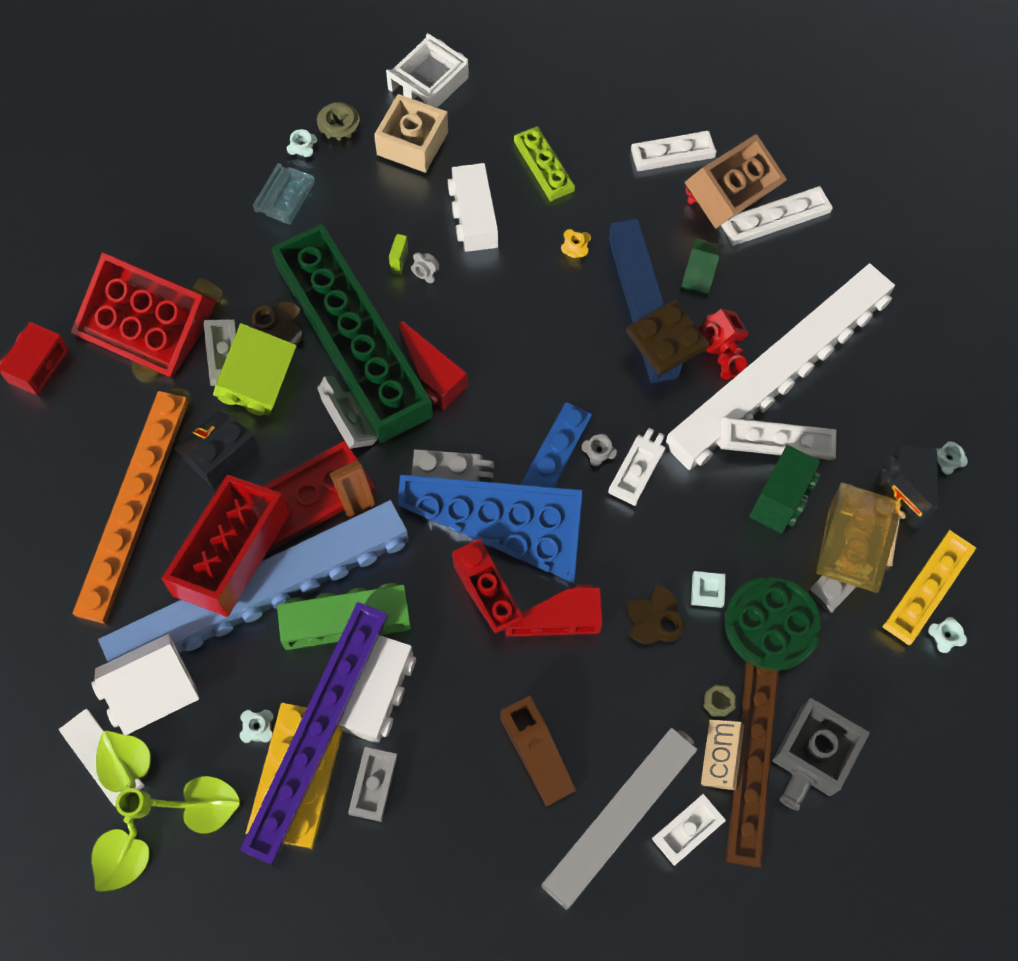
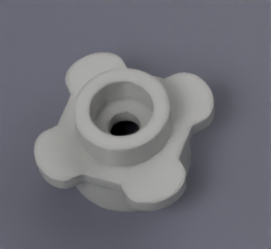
(425, 266)
(599, 441)

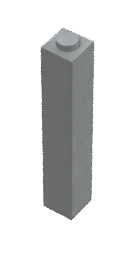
(619, 818)

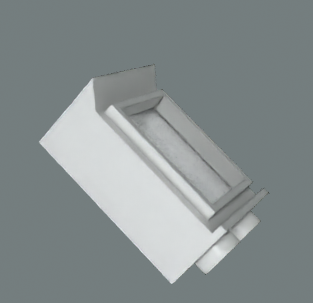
(429, 72)

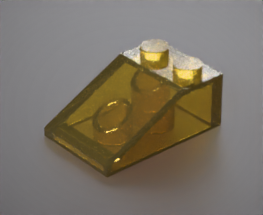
(858, 537)

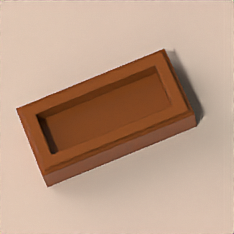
(353, 489)

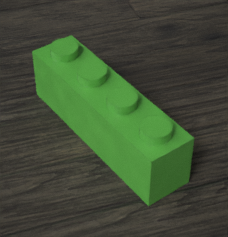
(324, 619)

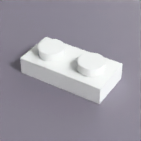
(688, 829)

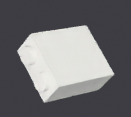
(144, 685)

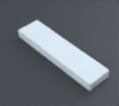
(777, 215)
(773, 438)

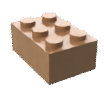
(735, 180)

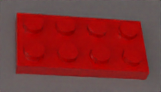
(311, 492)

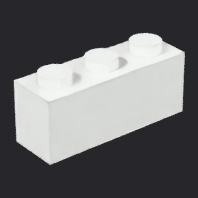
(473, 207)
(378, 690)

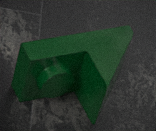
(701, 267)

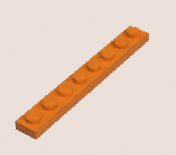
(130, 508)

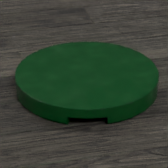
(773, 623)

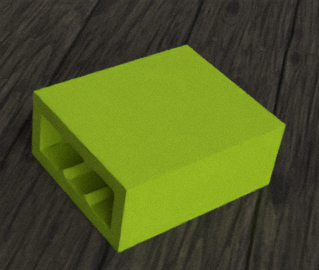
(254, 370)

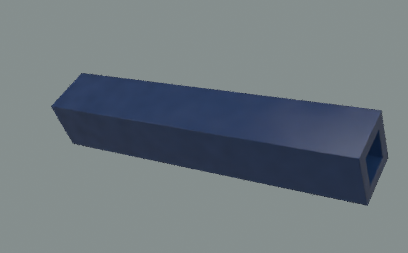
(637, 279)

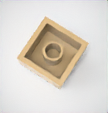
(411, 133)

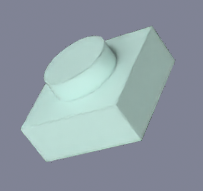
(708, 589)

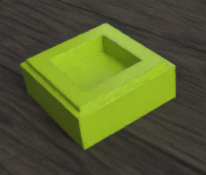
(398, 254)

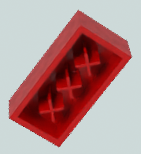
(226, 545)

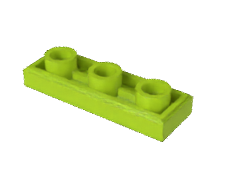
(544, 163)

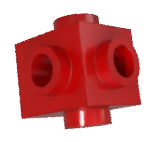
(723, 331)

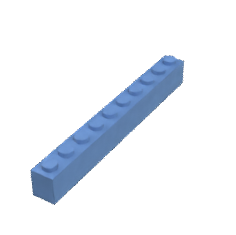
(275, 581)

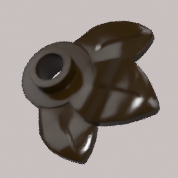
(282, 321)
(651, 616)

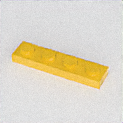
(929, 587)

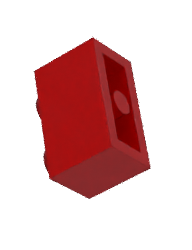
(33, 358)

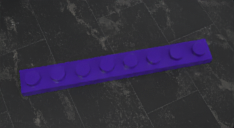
(314, 734)

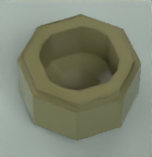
(720, 701)

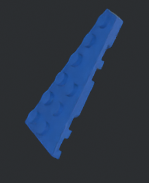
(519, 520)

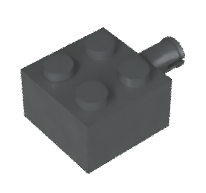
(818, 752)

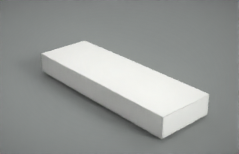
(673, 150)
(83, 736)

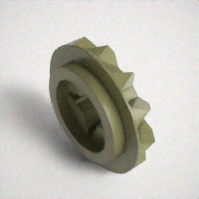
(341, 112)

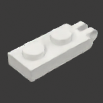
(637, 467)

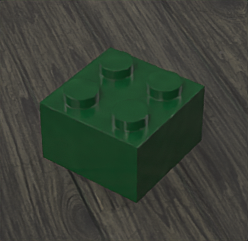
(786, 490)

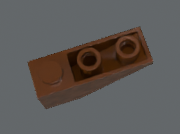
(537, 750)

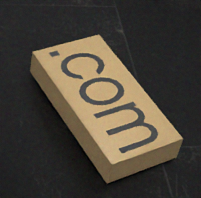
(722, 754)

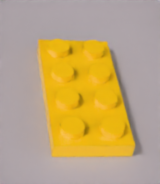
(307, 820)

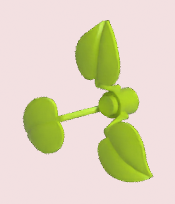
(119, 762)

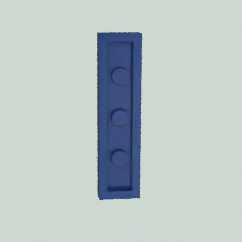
(558, 447)

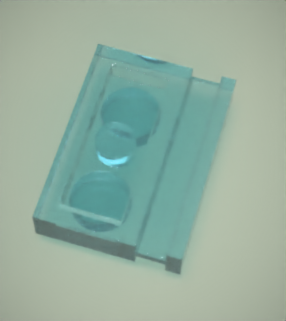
(284, 193)

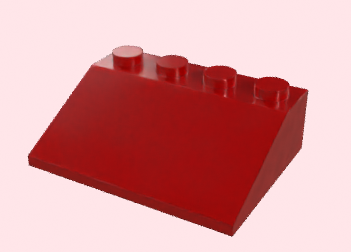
(141, 313)

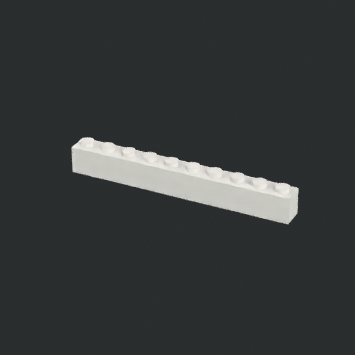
(781, 365)

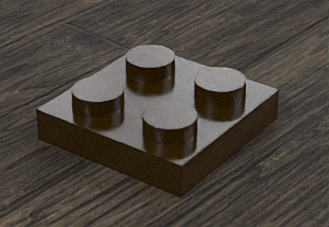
(667, 337)

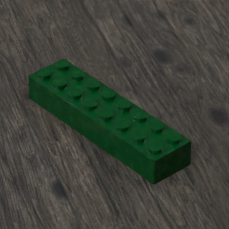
(352, 333)

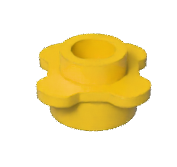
(572, 249)

